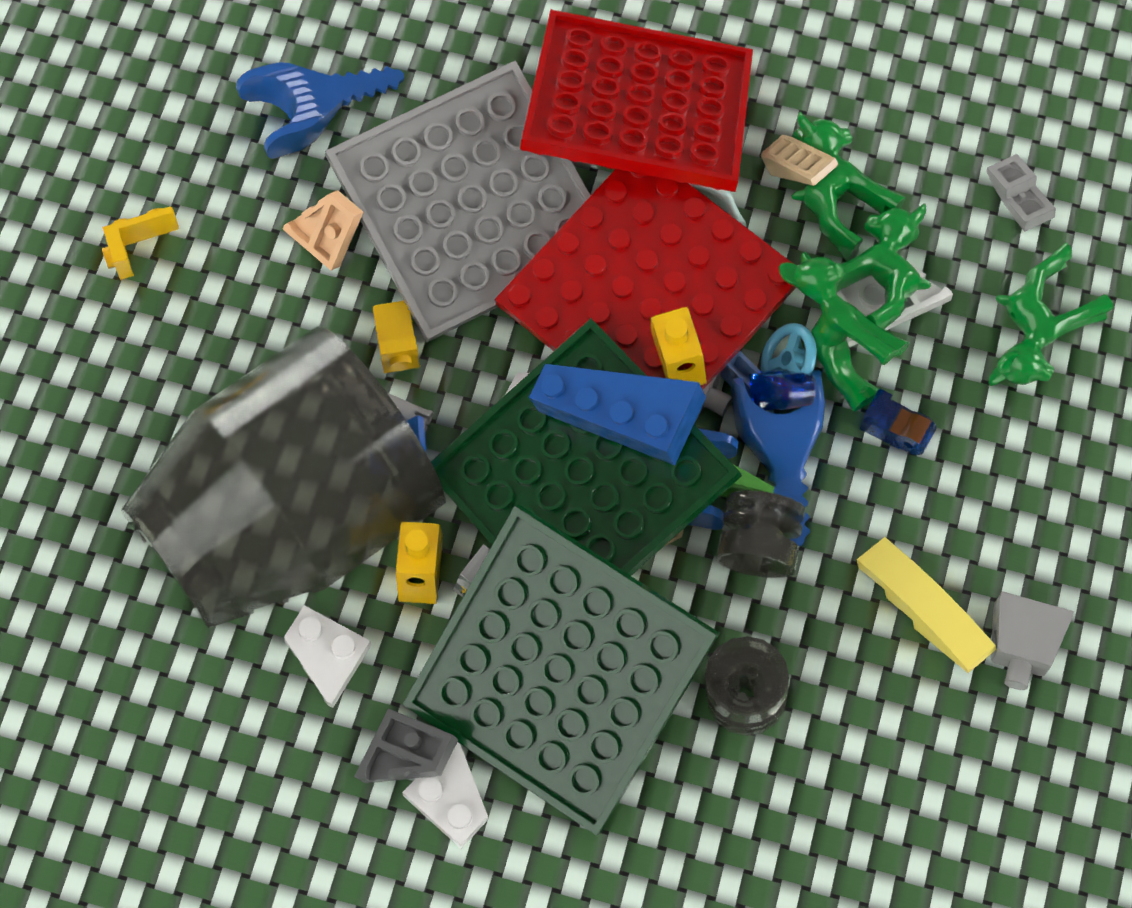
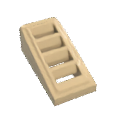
(792, 159)

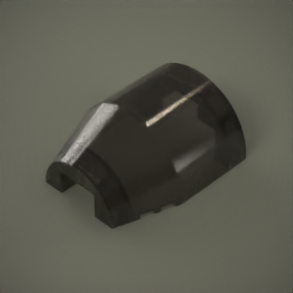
(283, 482)

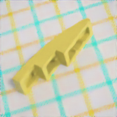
(927, 604)

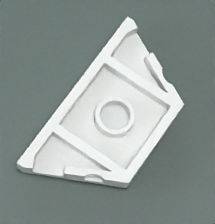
(870, 296)

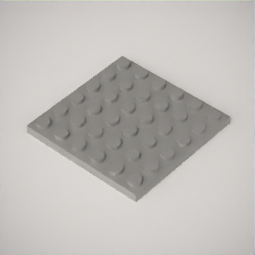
(457, 197)

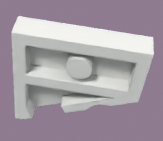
(326, 652)
(450, 799)

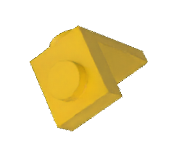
(132, 230)
(395, 337)

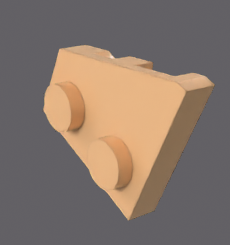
(327, 228)

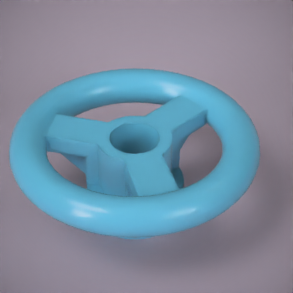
(794, 356)

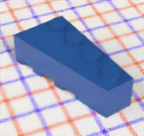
(629, 409)

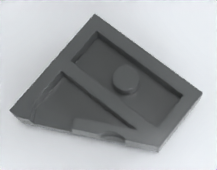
(405, 750)

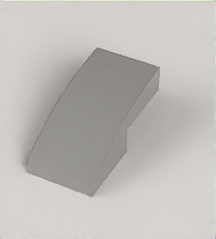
(1019, 192)

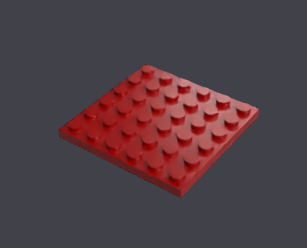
(639, 101)
(643, 252)

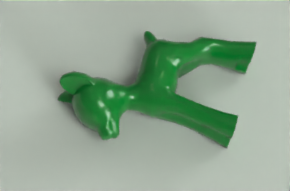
(844, 178)
(893, 232)
(839, 319)
(1024, 360)

